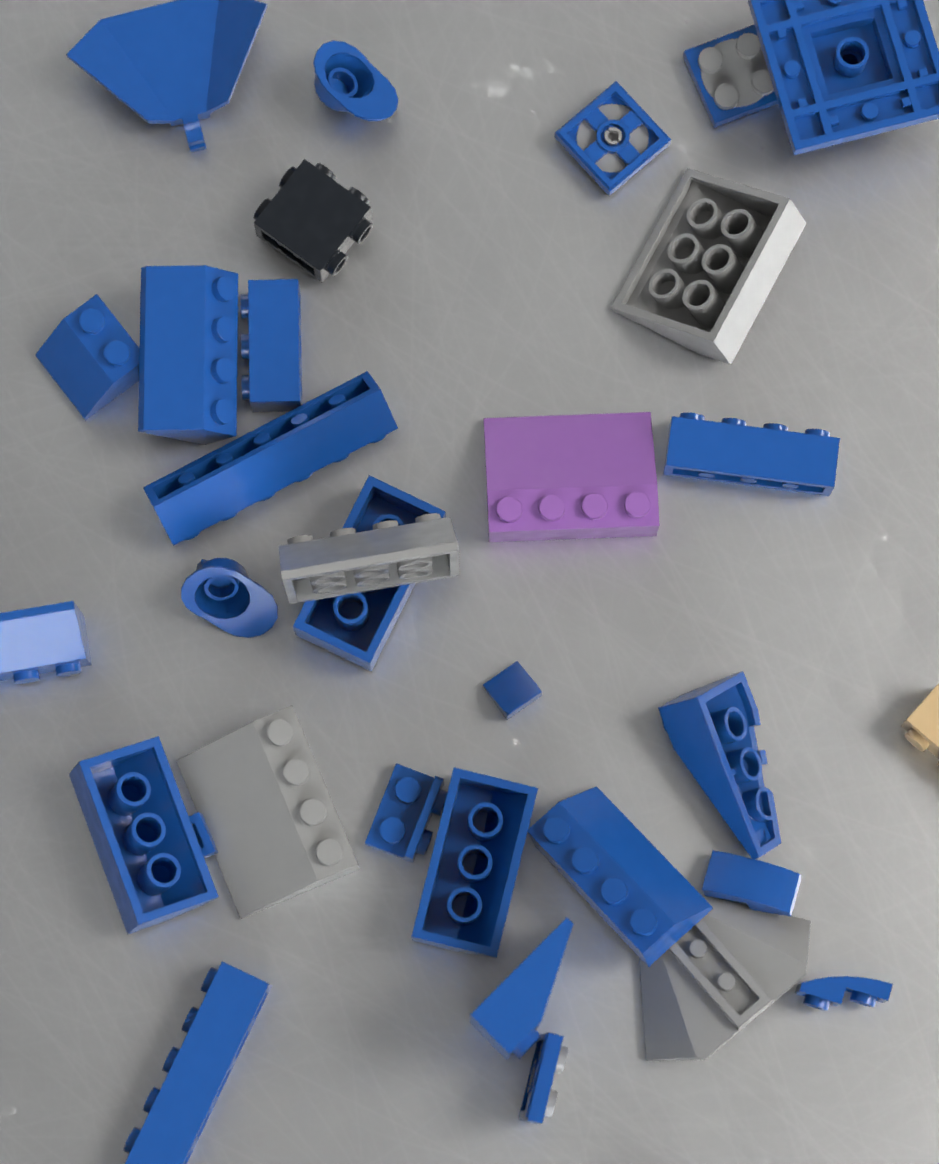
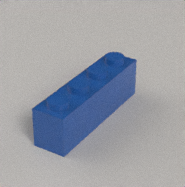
(751, 455)

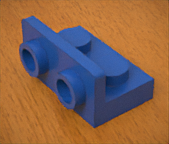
(406, 812)

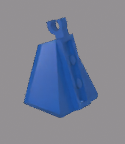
(173, 58)

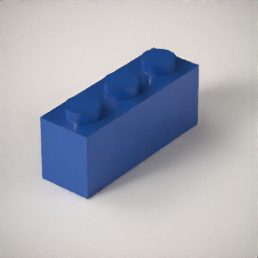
(272, 345)

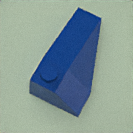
(719, 746)

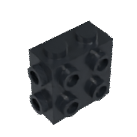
(314, 219)

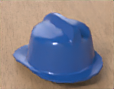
(351, 83)
(229, 598)

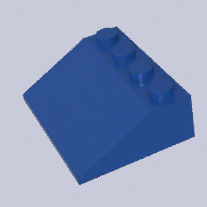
(517, 1005)

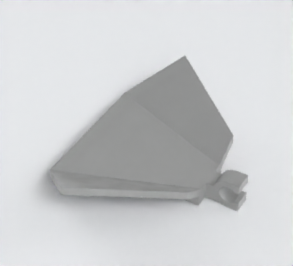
(719, 979)

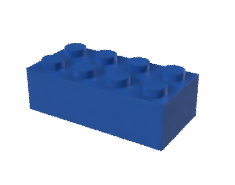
(361, 622)

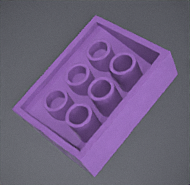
(570, 477)

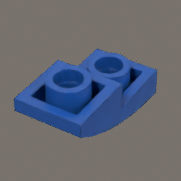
(750, 881)
(830, 991)

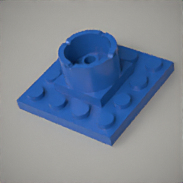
(848, 67)

